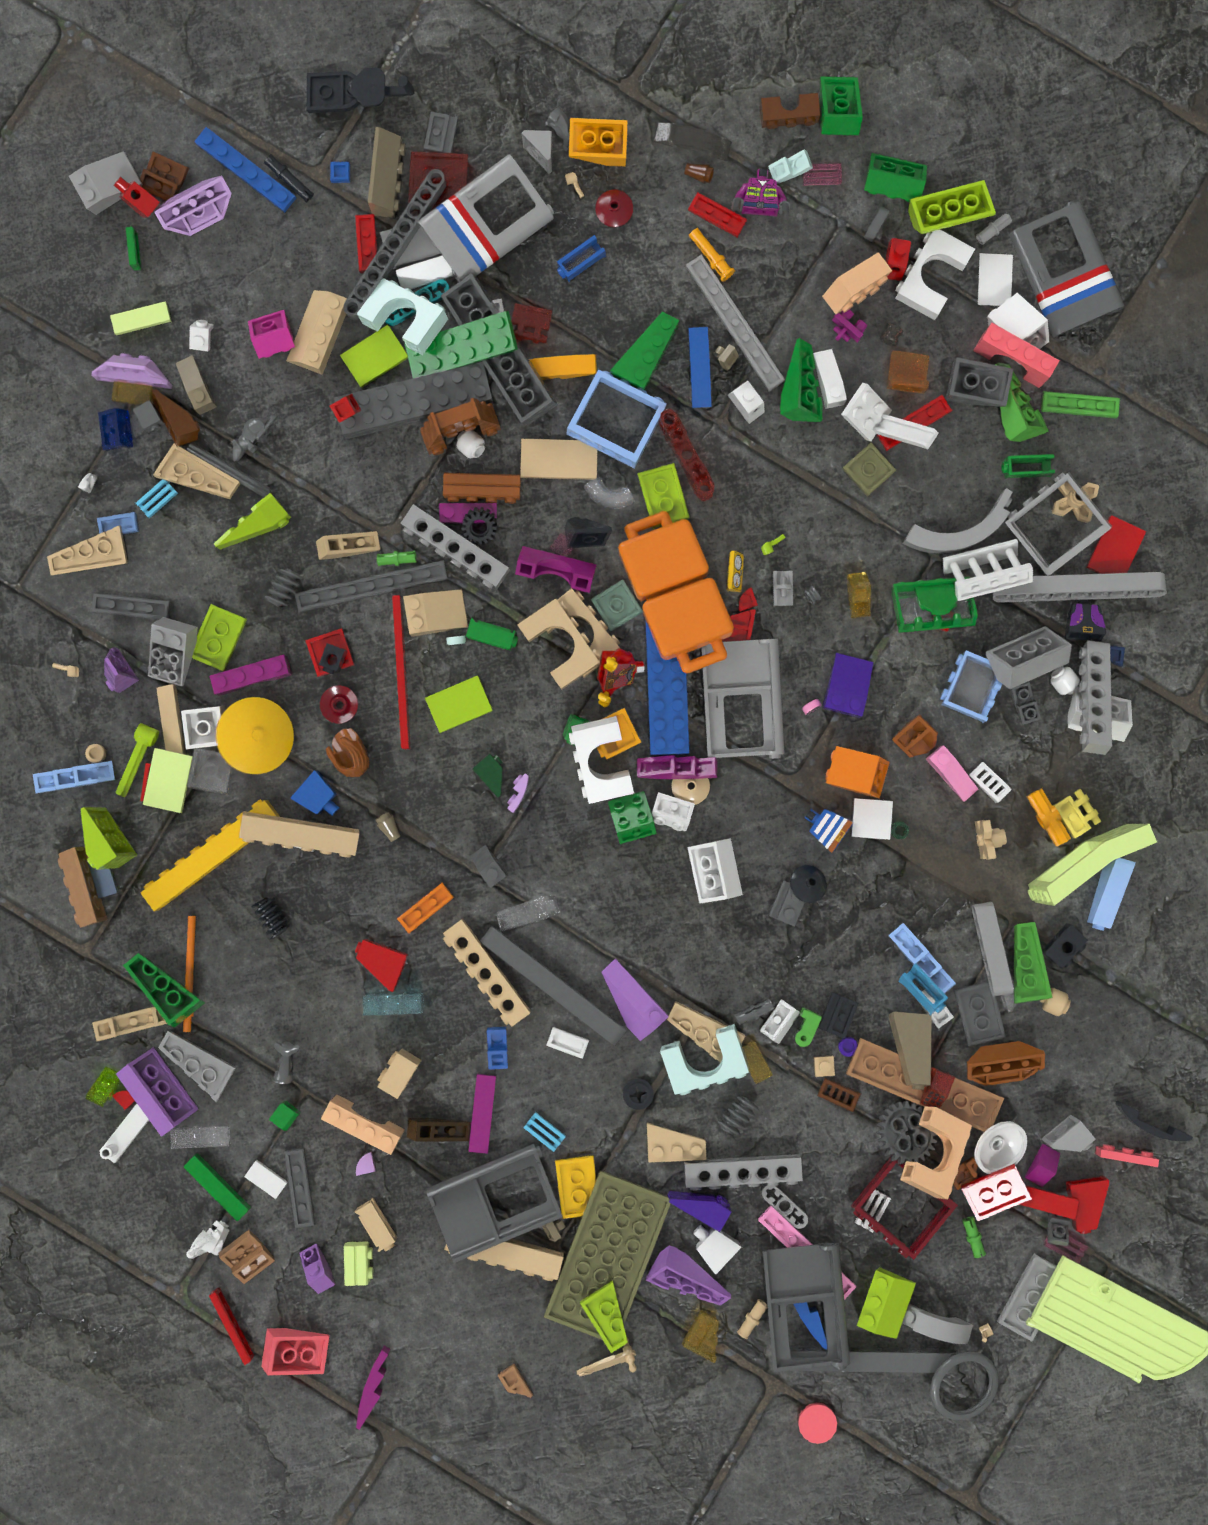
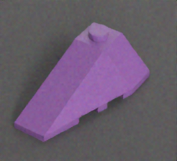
(118, 671)
(635, 1004)
(680, 1272)

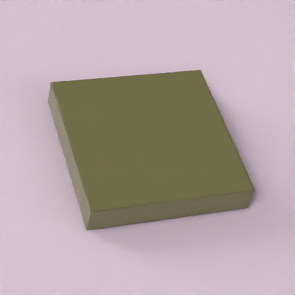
(869, 469)

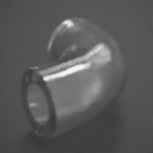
(608, 497)

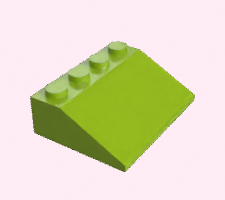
(104, 840)

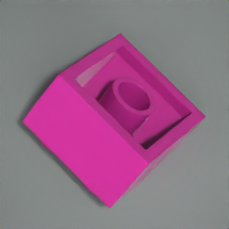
(271, 334)

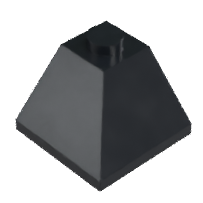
(586, 533)

